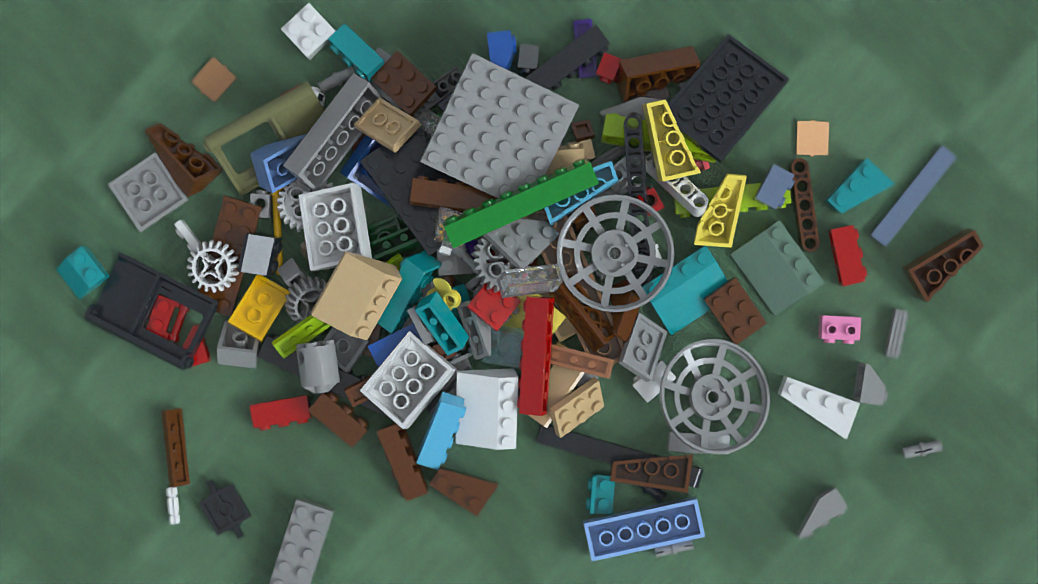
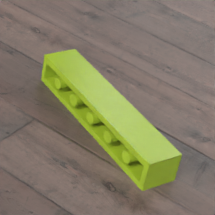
(614, 134)
(747, 200)

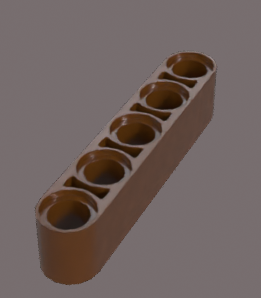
(809, 214)

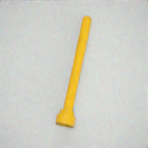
(277, 223)

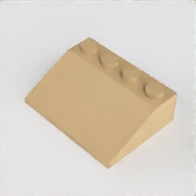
(357, 294)

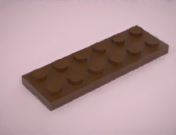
(234, 221)

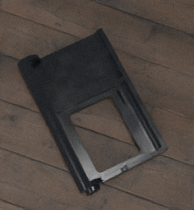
(129, 300)

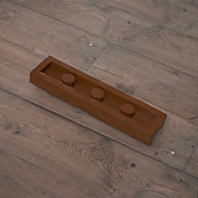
(175, 447)

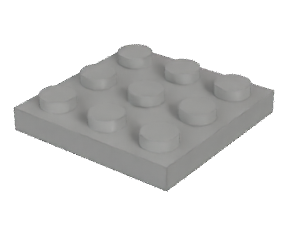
(148, 192)

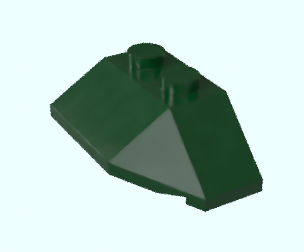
(390, 238)

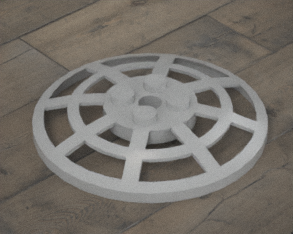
(627, 258)
(724, 395)

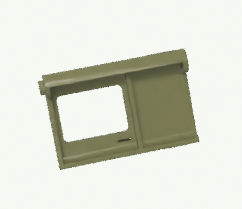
(287, 114)

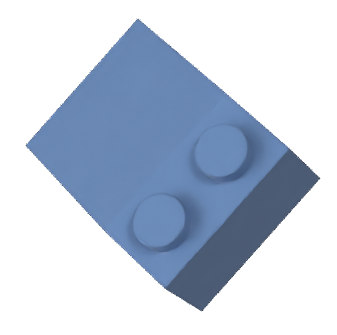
(269, 163)

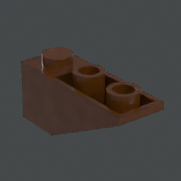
(623, 320)

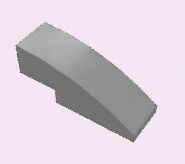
(676, 445)

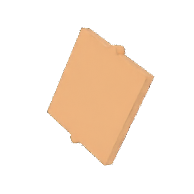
(812, 138)

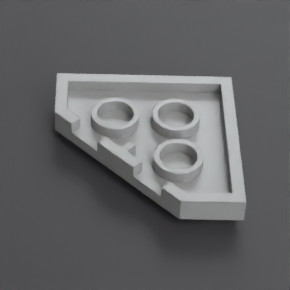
(522, 240)

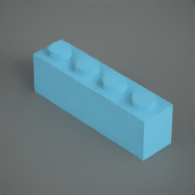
(440, 431)

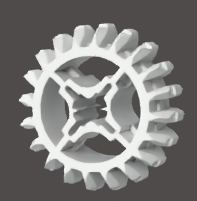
(208, 260)

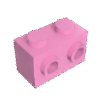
(839, 328)

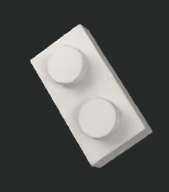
(184, 231)

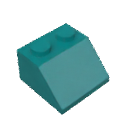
(82, 272)

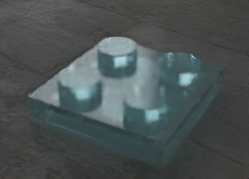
(505, 347)

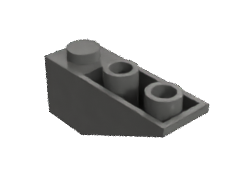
(445, 86)

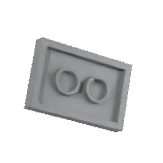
(643, 348)

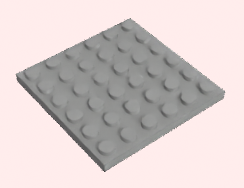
(498, 129)

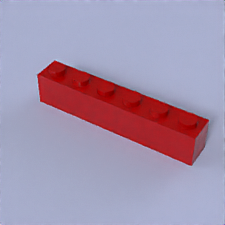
(536, 355)

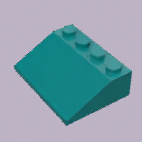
(684, 291)

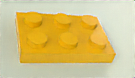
(259, 307)

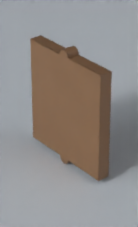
(214, 79)

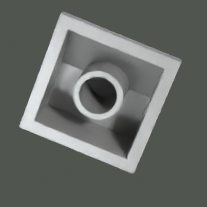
(237, 348)
(869, 386)

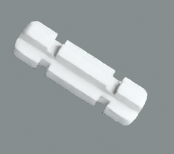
(173, 505)

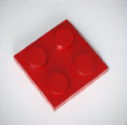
(492, 307)

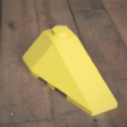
(721, 216)

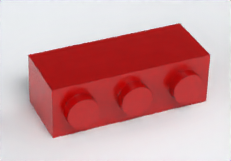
(847, 255)
(281, 412)

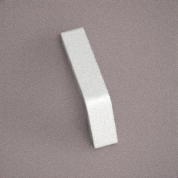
(673, 187)

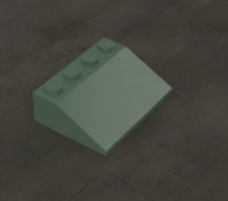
(777, 268)

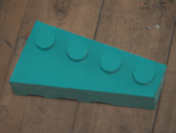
(415, 276)

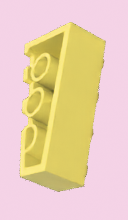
(667, 143)

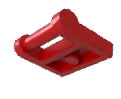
(162, 315)

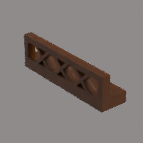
(580, 316)

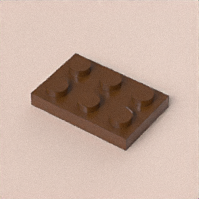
(404, 83)
(735, 310)

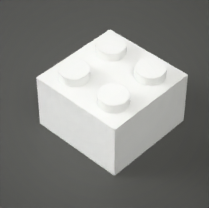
(308, 31)

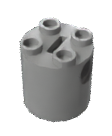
(318, 366)

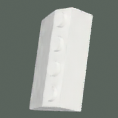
(334, 224)
(408, 380)
(490, 408)

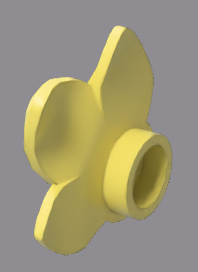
(449, 295)

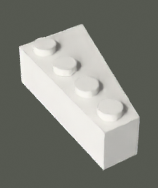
(827, 408)

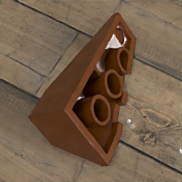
(185, 164)

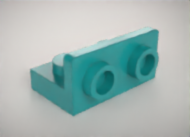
(601, 494)

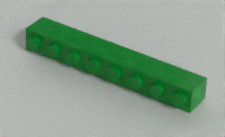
(520, 203)

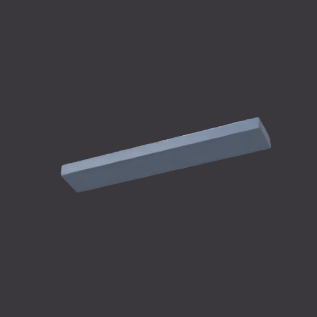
(913, 196)

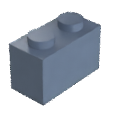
(774, 187)

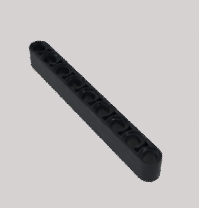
(637, 189)
(600, 449)

